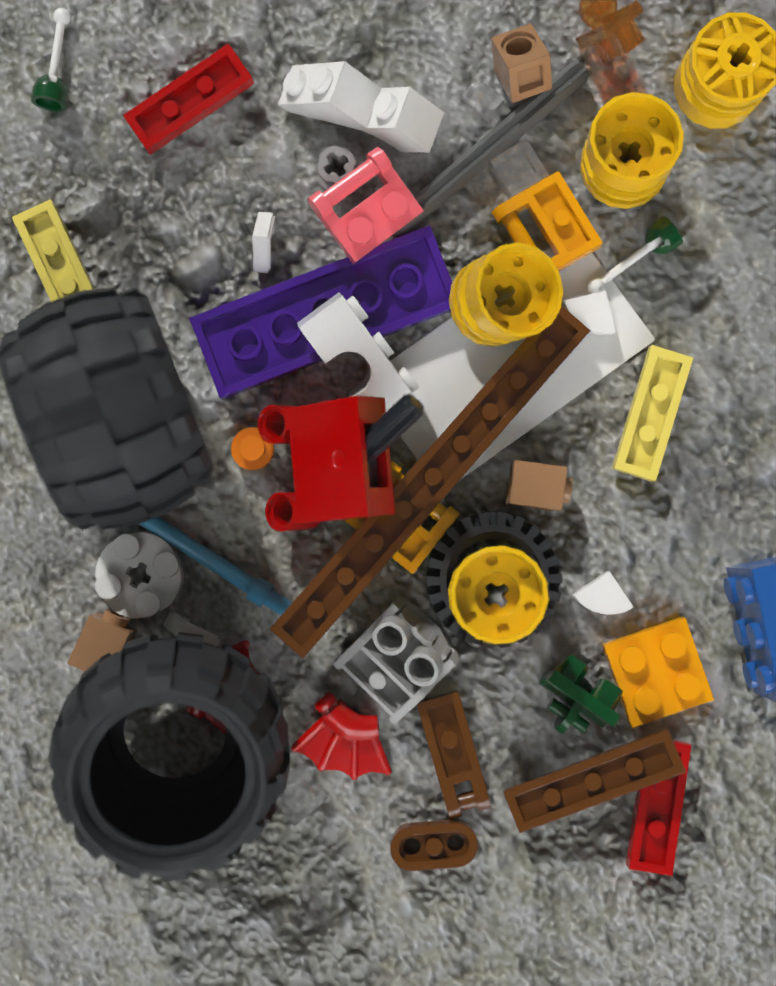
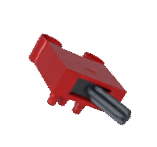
(336, 458)

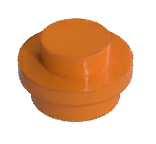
(251, 450)

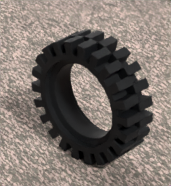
(474, 529)

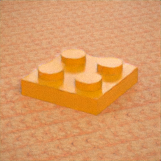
(657, 672)

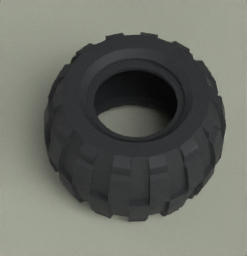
(103, 409)
(156, 820)

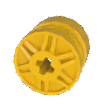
(714, 90)
(633, 128)
(526, 289)
(523, 596)

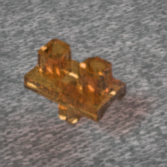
(612, 28)

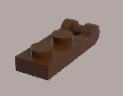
(453, 752)

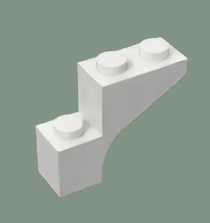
(348, 98)

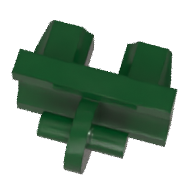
(596, 706)

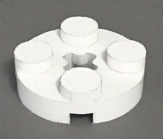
(116, 585)

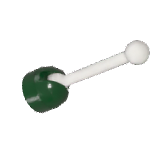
(49, 90)
(659, 238)

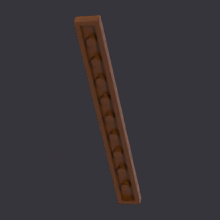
(427, 483)

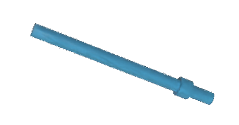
(258, 590)

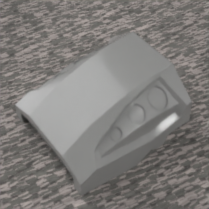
(399, 658)

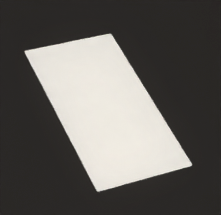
(455, 369)

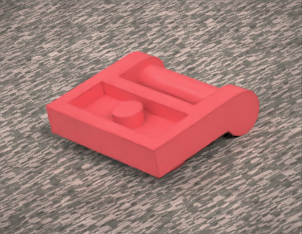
(376, 216)

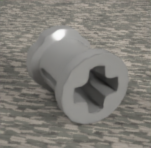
(341, 158)

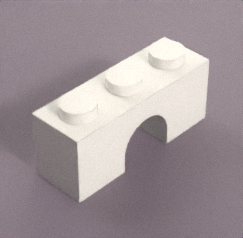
(339, 329)

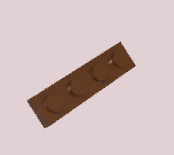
(594, 780)

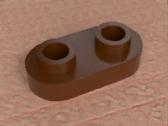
(433, 848)

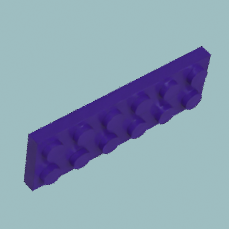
(259, 333)

